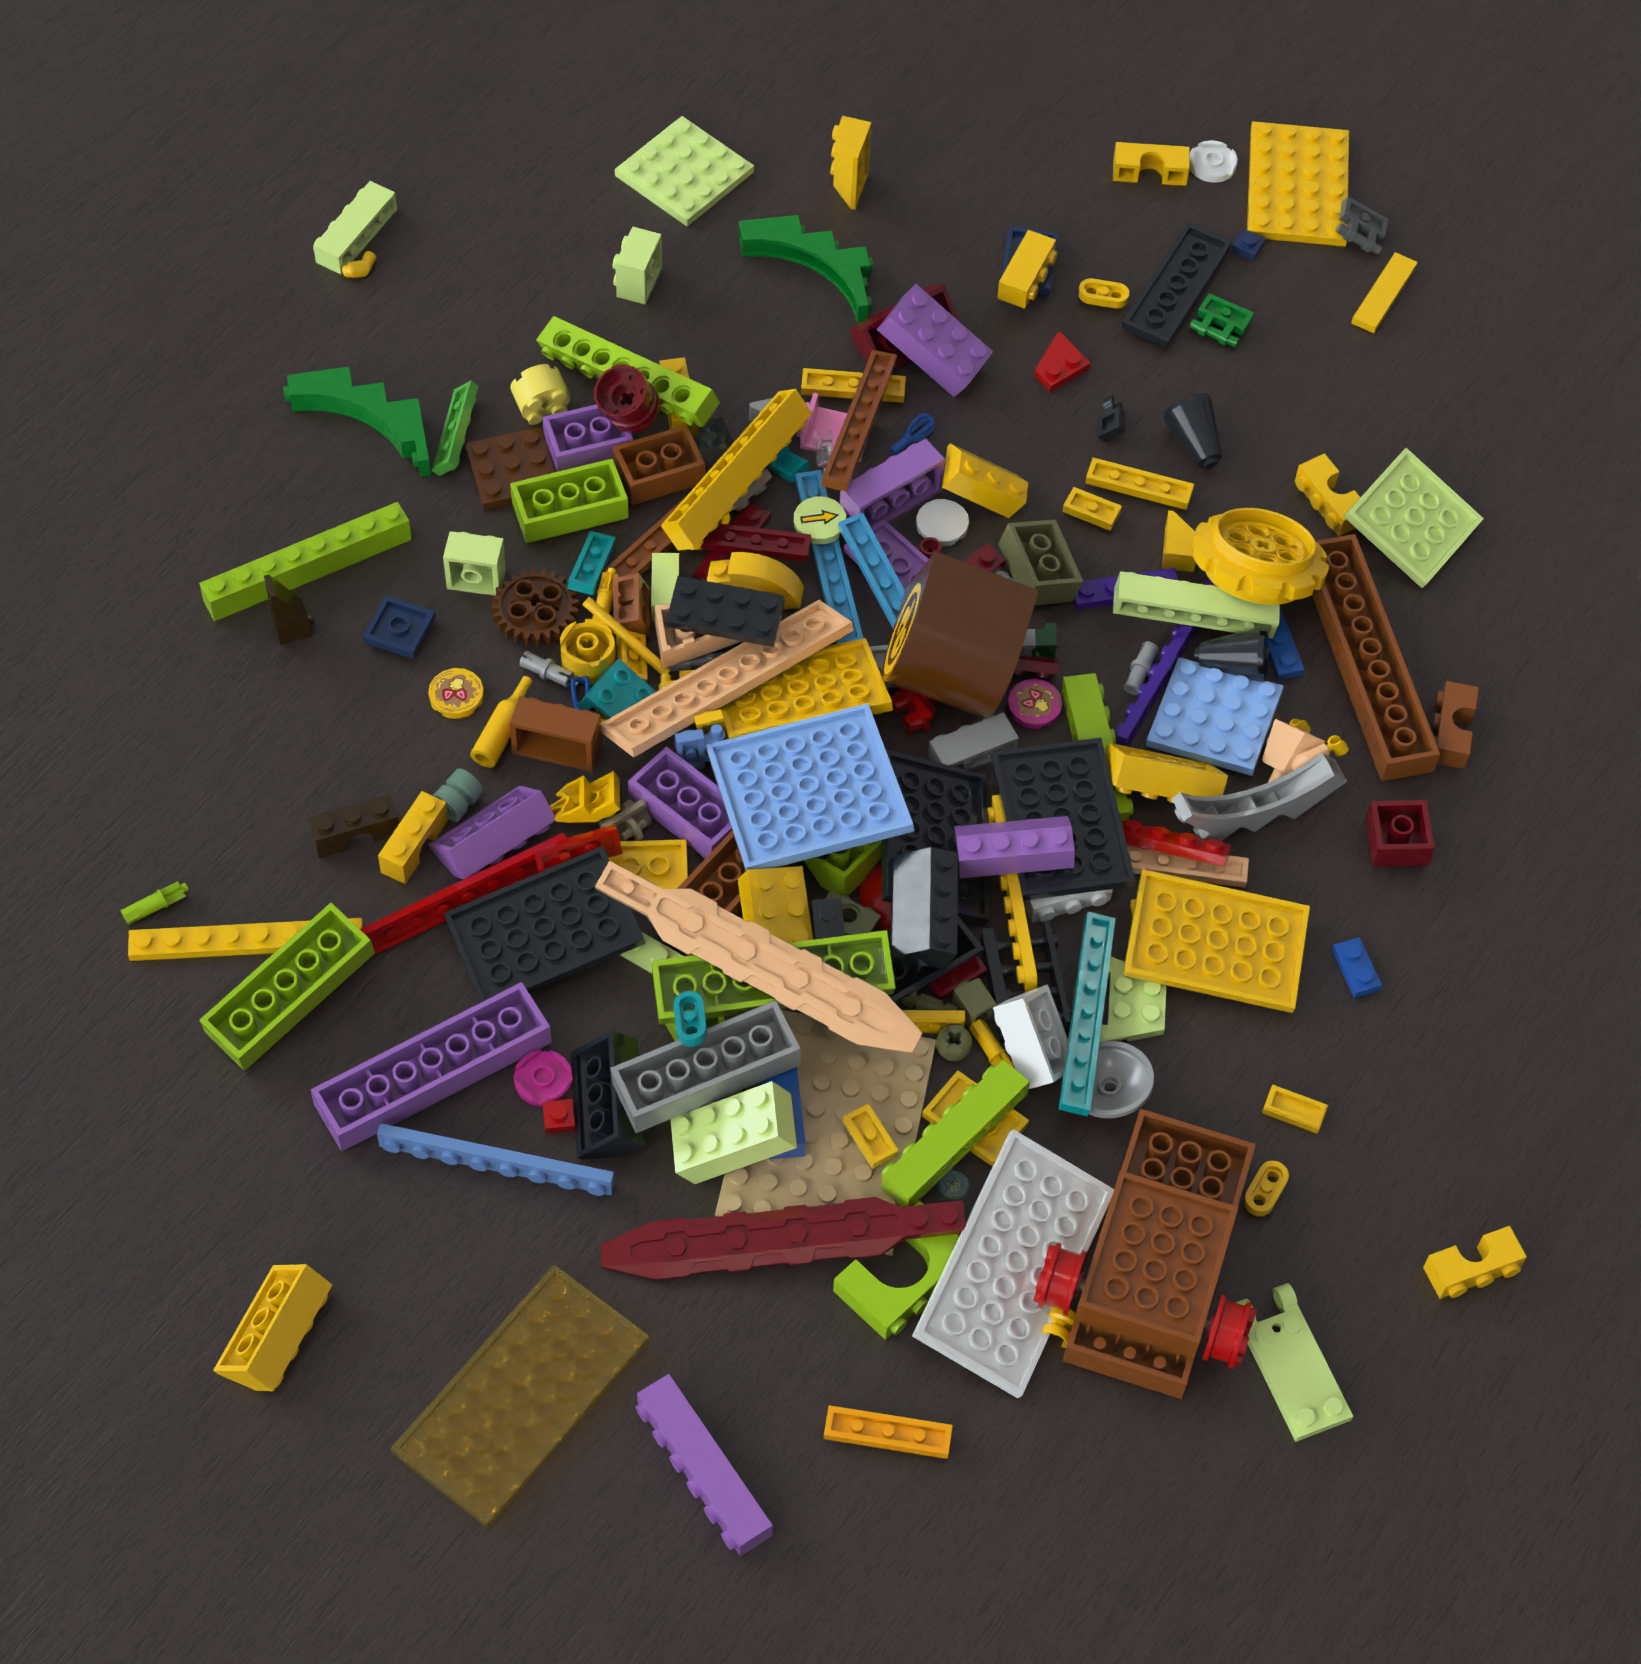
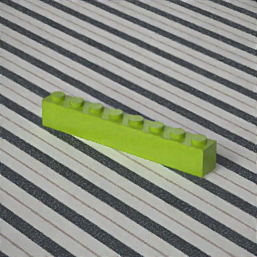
(306, 560)

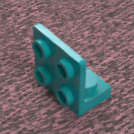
(616, 691)

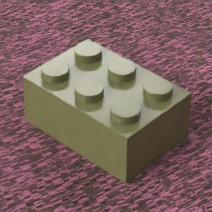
(1041, 560)

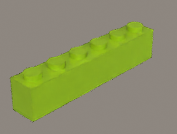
(1090, 719)
(955, 1134)

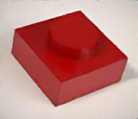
(558, 1116)

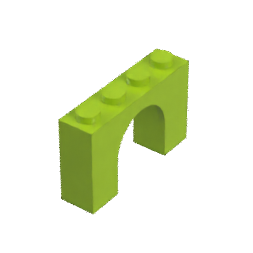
(889, 1307)

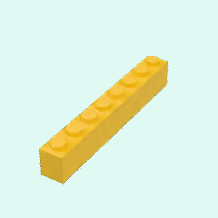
(736, 470)

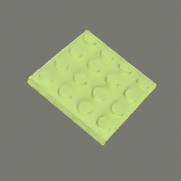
(684, 171)
(1413, 517)

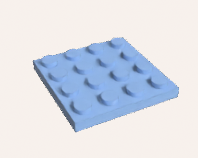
(1214, 717)

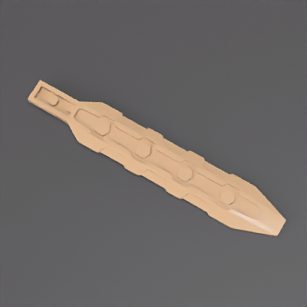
(766, 962)

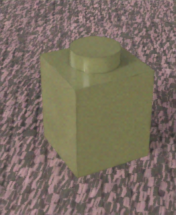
(975, 1001)

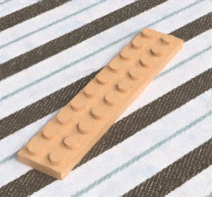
(724, 679)

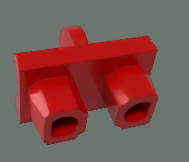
(918, 708)

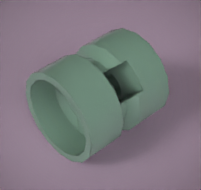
(459, 792)

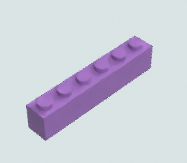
(704, 1465)

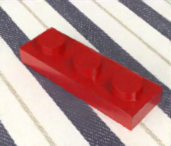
(566, 849)

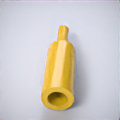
(497, 730)

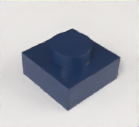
(1248, 245)

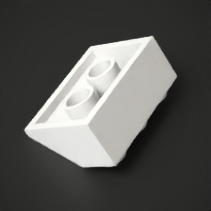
(1034, 1035)

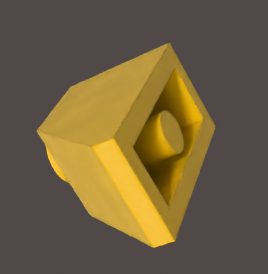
(1177, 544)

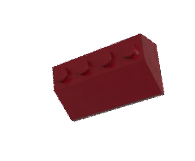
(869, 338)

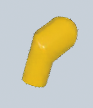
(359, 268)

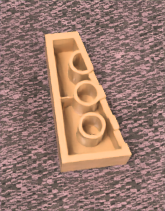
(681, 645)

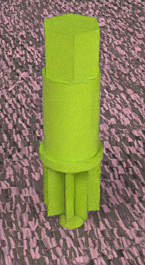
(154, 902)

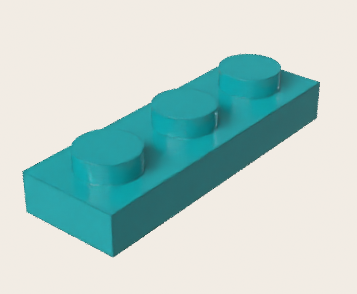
(591, 563)

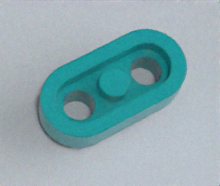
(690, 1021)

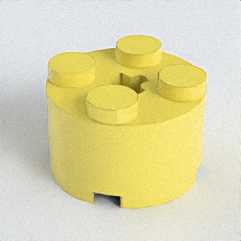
(540, 393)

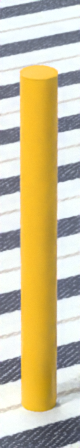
(625, 635)

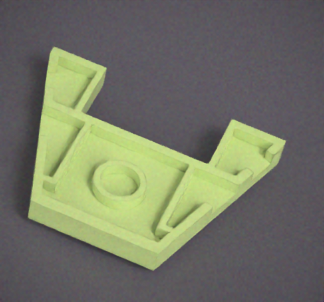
(1134, 1007)

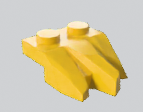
(588, 801)

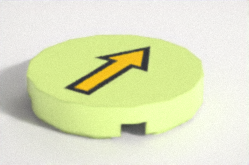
(819, 518)

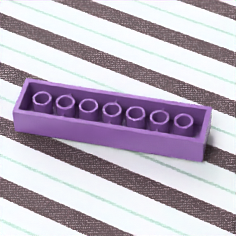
(431, 1066)

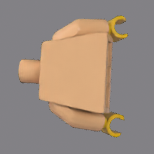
(1293, 747)

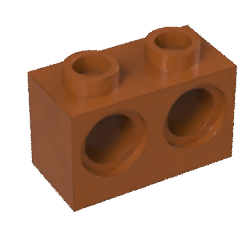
(632, 603)

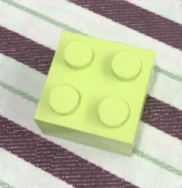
(638, 265)
(474, 563)

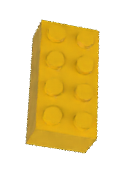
(777, 902)

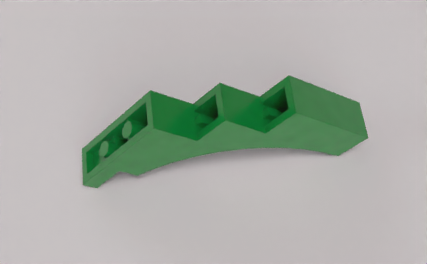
(333, 392)

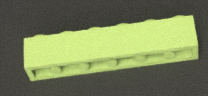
(1190, 604)

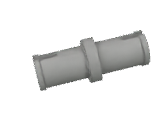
(1141, 667)
(546, 669)

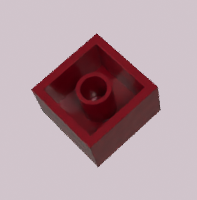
(1399, 833)

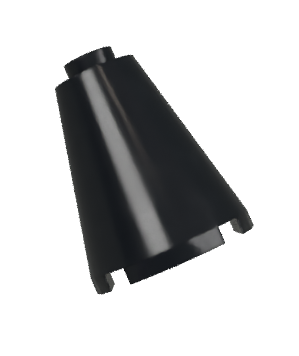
(1196, 429)
(1236, 654)

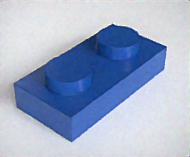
(1356, 967)

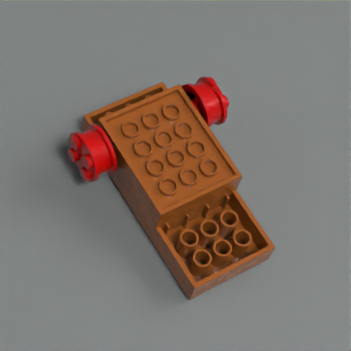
(1157, 1261)

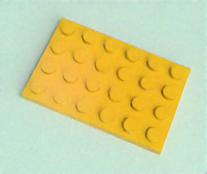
(1297, 182)
(818, 685)
(1217, 941)

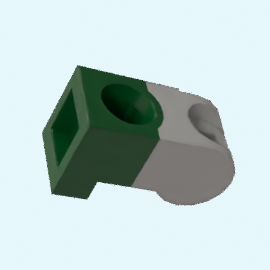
(1040, 642)

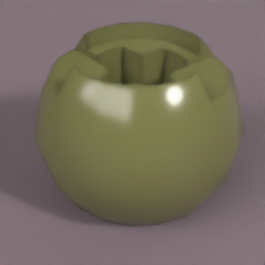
(955, 1033)

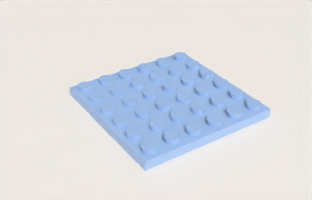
(809, 788)

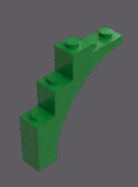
(788, 240)

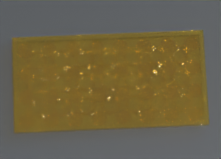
(519, 1395)

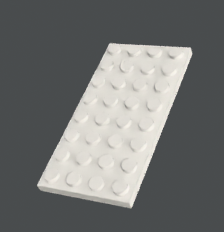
(985, 1296)

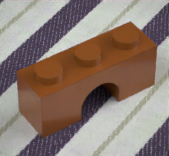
(1456, 705)

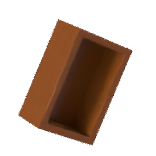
(556, 733)

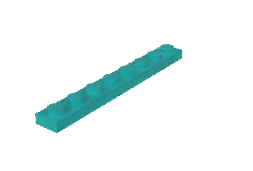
(1087, 1014)

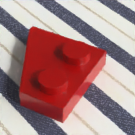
(1060, 364)

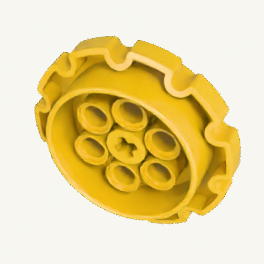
(1260, 556)

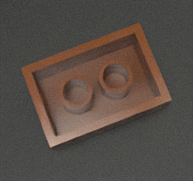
(659, 464)

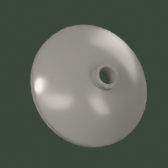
(1127, 1073)

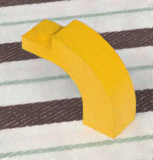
(759, 574)

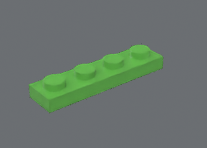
(455, 428)

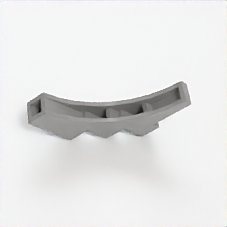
(1252, 809)

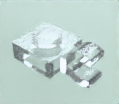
(826, 448)

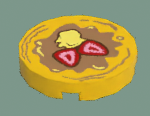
(456, 693)

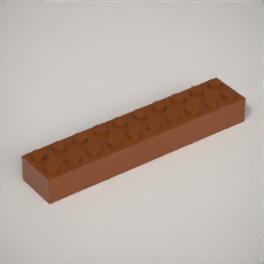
(1373, 665)

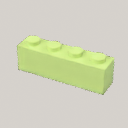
(355, 227)

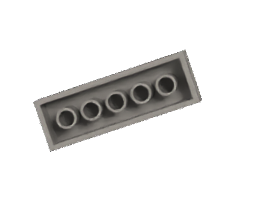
(685, 1077)

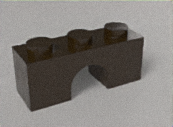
(335, 828)

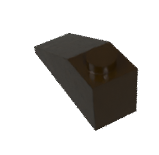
(288, 612)

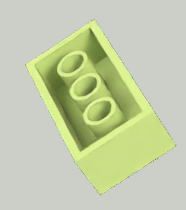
(733, 1133)

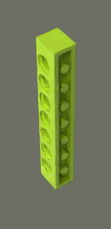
(595, 355)

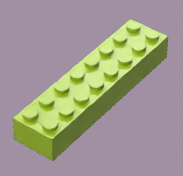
(855, 955)

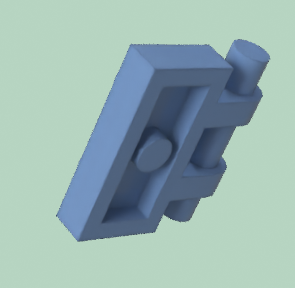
(692, 745)

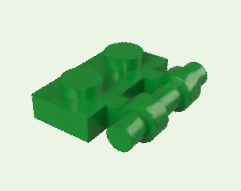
(1224, 314)

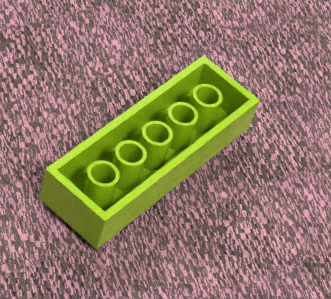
(287, 986)

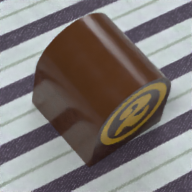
(959, 635)

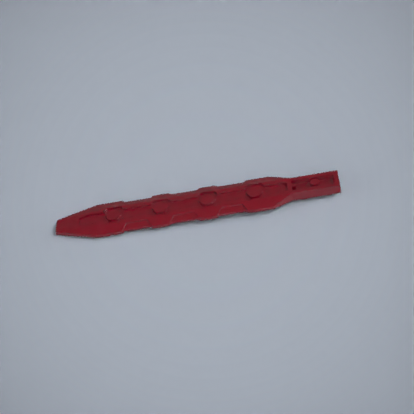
(776, 1237)

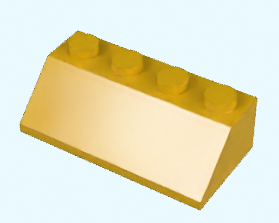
(1161, 774)
(274, 1327)

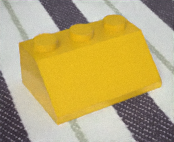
(851, 158)
(983, 482)

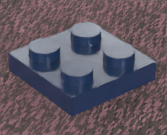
(399, 626)

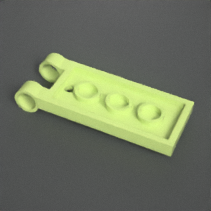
(1296, 1369)

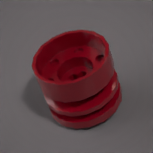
(620, 388)

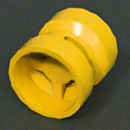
(1060, 1324)

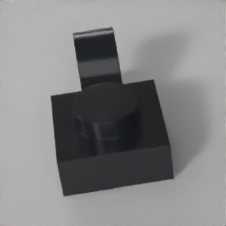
(1112, 421)

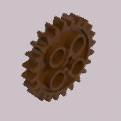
(525, 614)

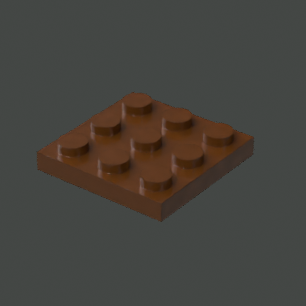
(507, 460)

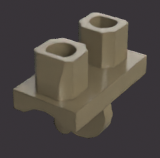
(630, 820)

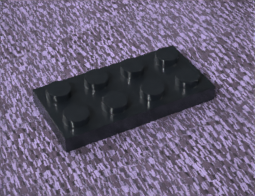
(725, 611)

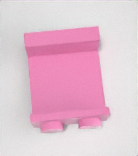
(820, 421)

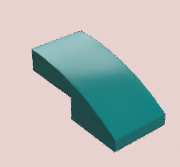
(788, 464)

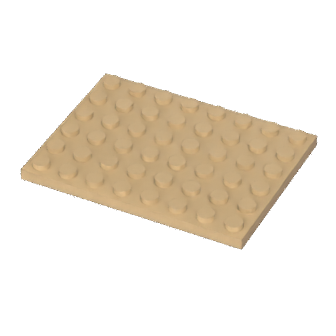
(833, 1082)

